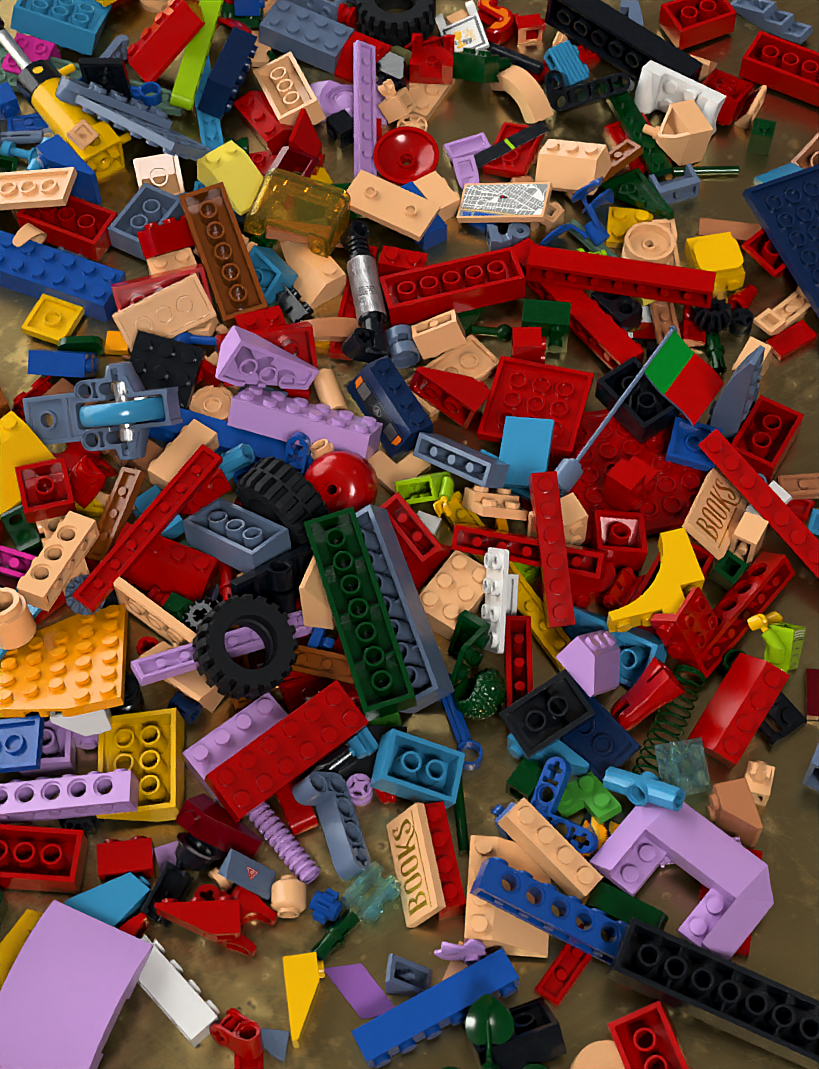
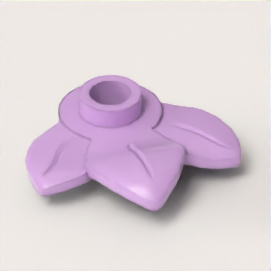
(469, 952)

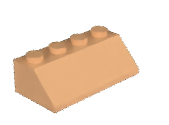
(288, 90)

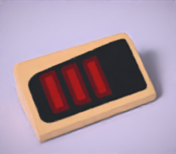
(751, 108)

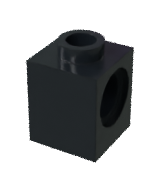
(341, 128)

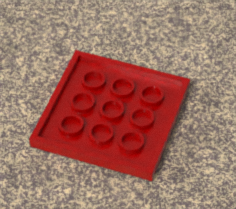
(540, 392)

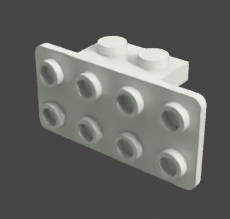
(500, 596)

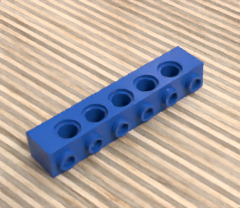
(540, 915)

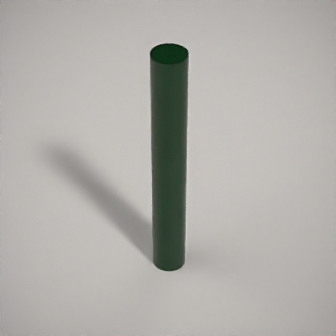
(708, 170)
(461, 822)

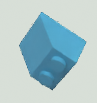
(271, 272)

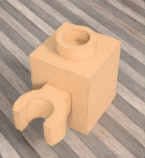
(396, 103)
(759, 778)

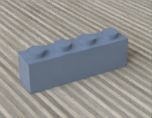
(461, 460)

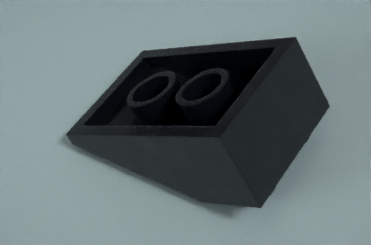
(547, 714)

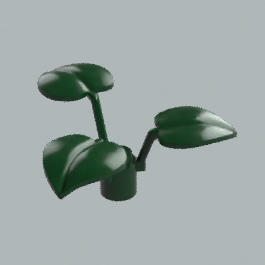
(490, 1023)

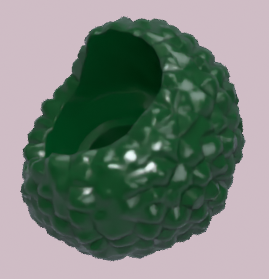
(480, 694)

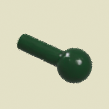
(502, 332)

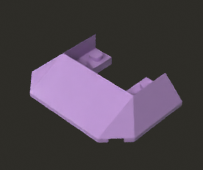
(735, 877)

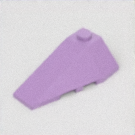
(255, 361)

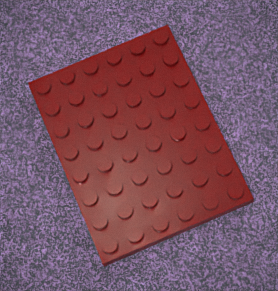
(663, 508)

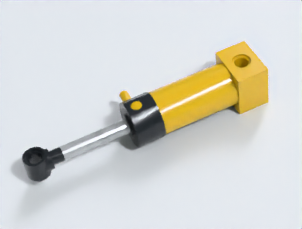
(38, 86)

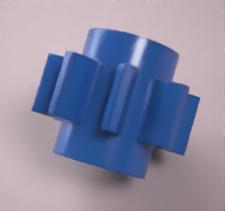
(325, 906)

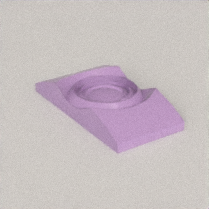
(336, 97)

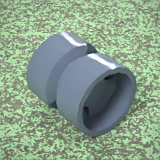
(402, 346)

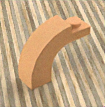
(525, 92)

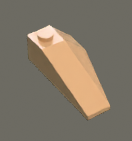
(318, 276)

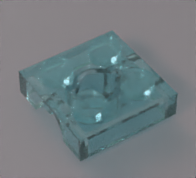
(689, 755)

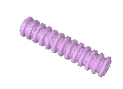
(284, 843)

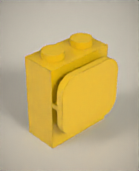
(720, 255)

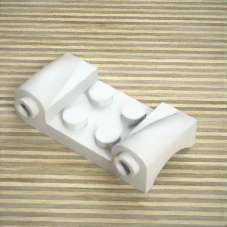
(662, 86)

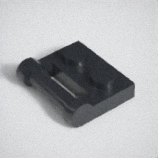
(784, 718)

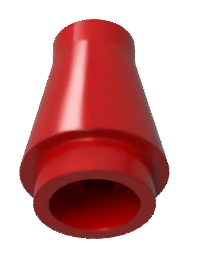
(743, 298)

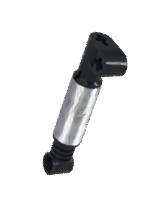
(371, 339)

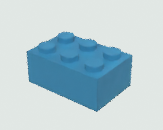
(417, 769)

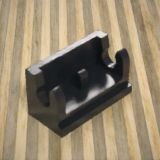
(170, 884)

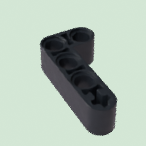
(590, 88)

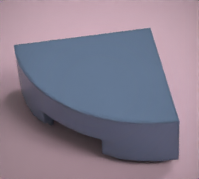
(276, 1043)

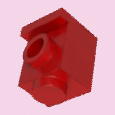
(528, 28)

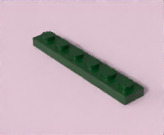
(632, 124)

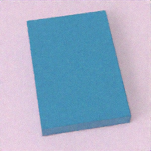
(525, 448)

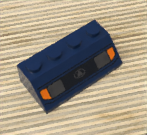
(385, 396)

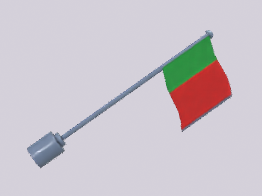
(677, 376)

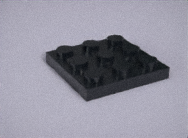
(167, 364)

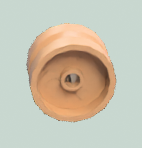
(649, 243)

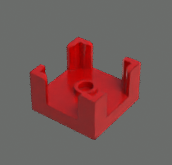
(432, 63)

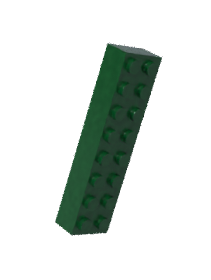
(360, 614)

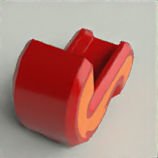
(498, 18)

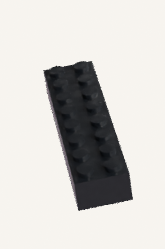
(617, 37)
(718, 992)

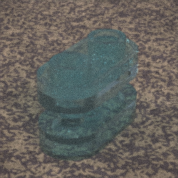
(371, 908)

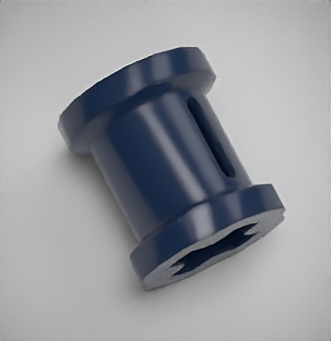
(187, 708)

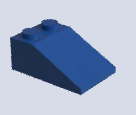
(58, 154)

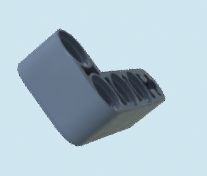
(338, 820)

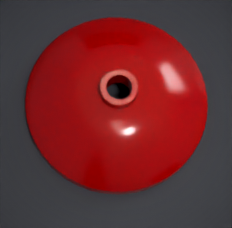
(405, 146)

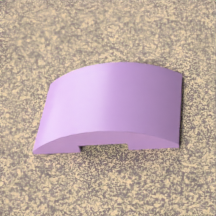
(67, 991)

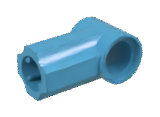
(236, 459)

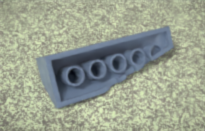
(738, 396)

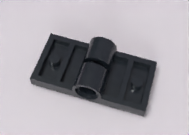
(276, 579)

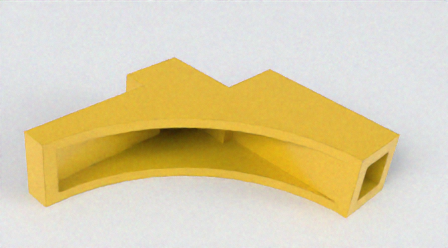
(675, 579)

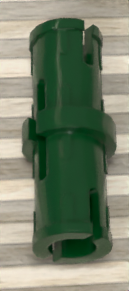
(715, 352)
(335, 935)

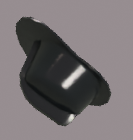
(195, 853)

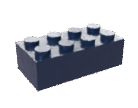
(228, 73)

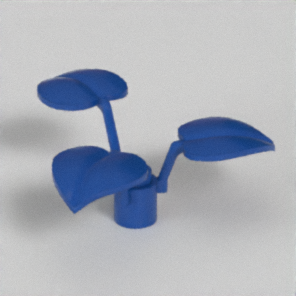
(594, 228)

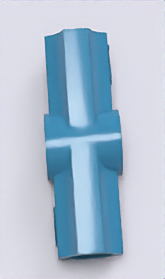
(644, 788)

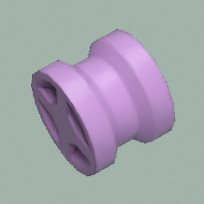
(358, 783)

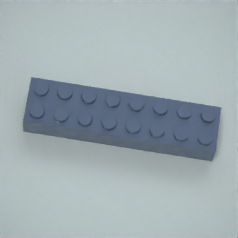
(405, 609)

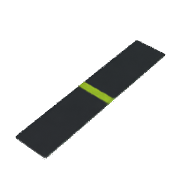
(510, 143)

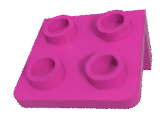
(35, 50)

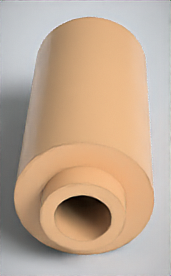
(329, 390)

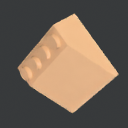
(491, 924)

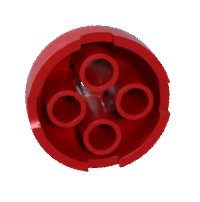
(350, 474)

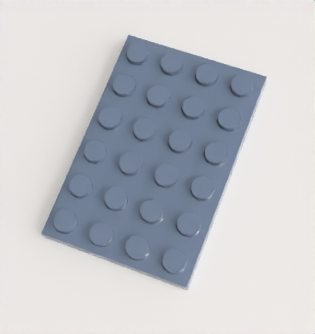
(155, 135)

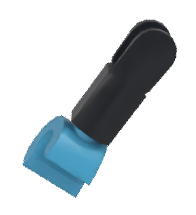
(360, 745)

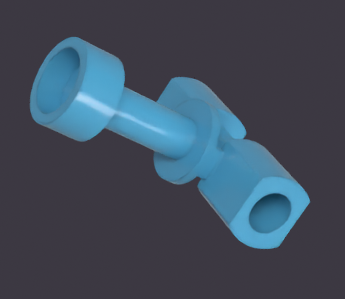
(9, 149)

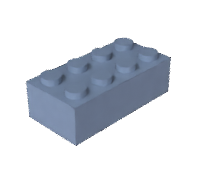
(305, 34)
(236, 535)

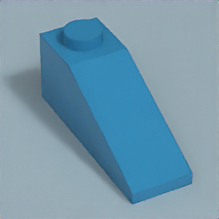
(558, 749)

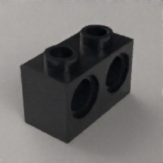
(622, 308)

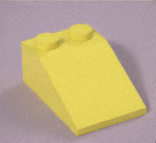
(235, 170)

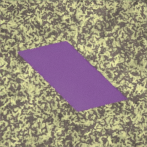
(360, 990)

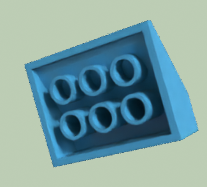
(62, 22)

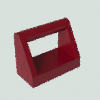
(290, 158)

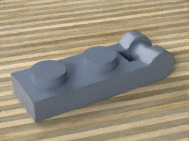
(117, 48)

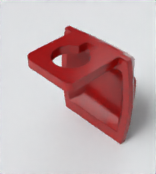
(88, 479)

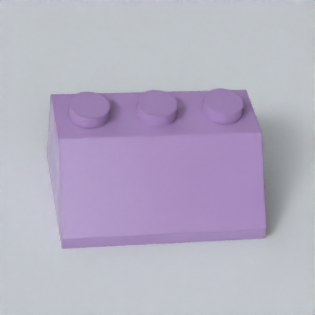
(593, 662)

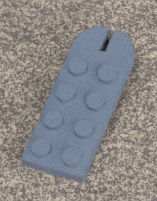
(70, 87)

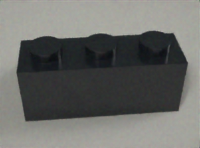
(534, 1038)

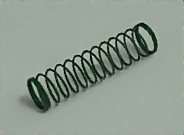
(686, 668)

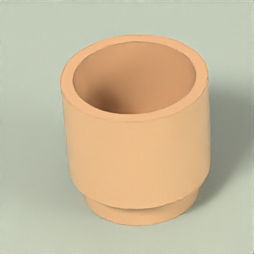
(16, 620)

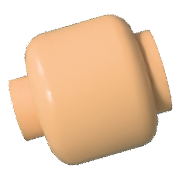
(288, 896)

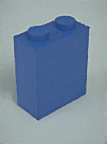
(62, 363)

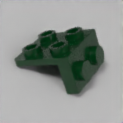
(467, 644)

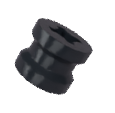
(745, 319)

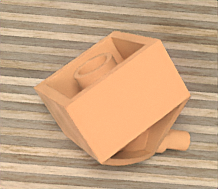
(683, 133)

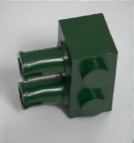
(479, 65)

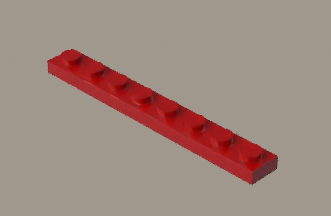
(147, 528)

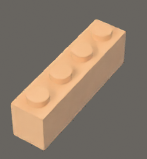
(550, 849)

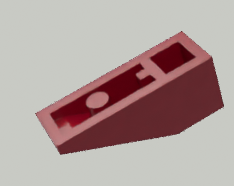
(216, 827)

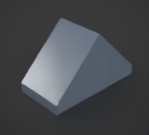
(406, 977)

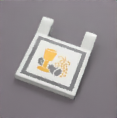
(467, 32)

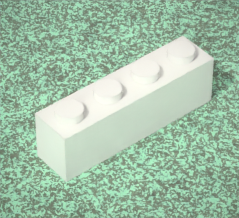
(176, 996)

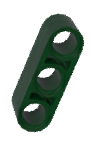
(622, 906)

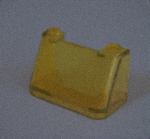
(302, 208)

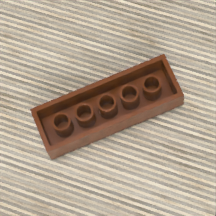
(222, 252)

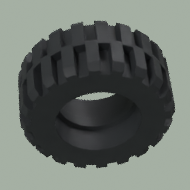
(396, 27)
(281, 496)
(271, 628)

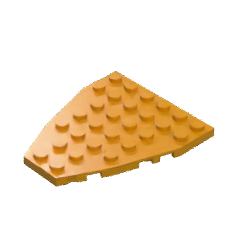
(68, 667)

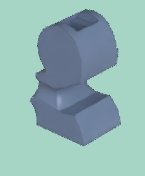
(516, 233)

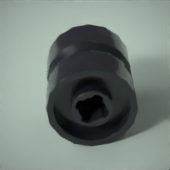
(132, 696)

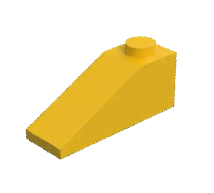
(302, 989)

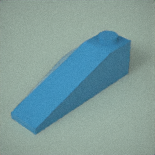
(635, 645)

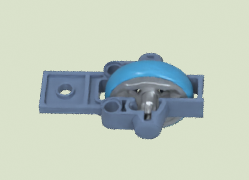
(75, 420)

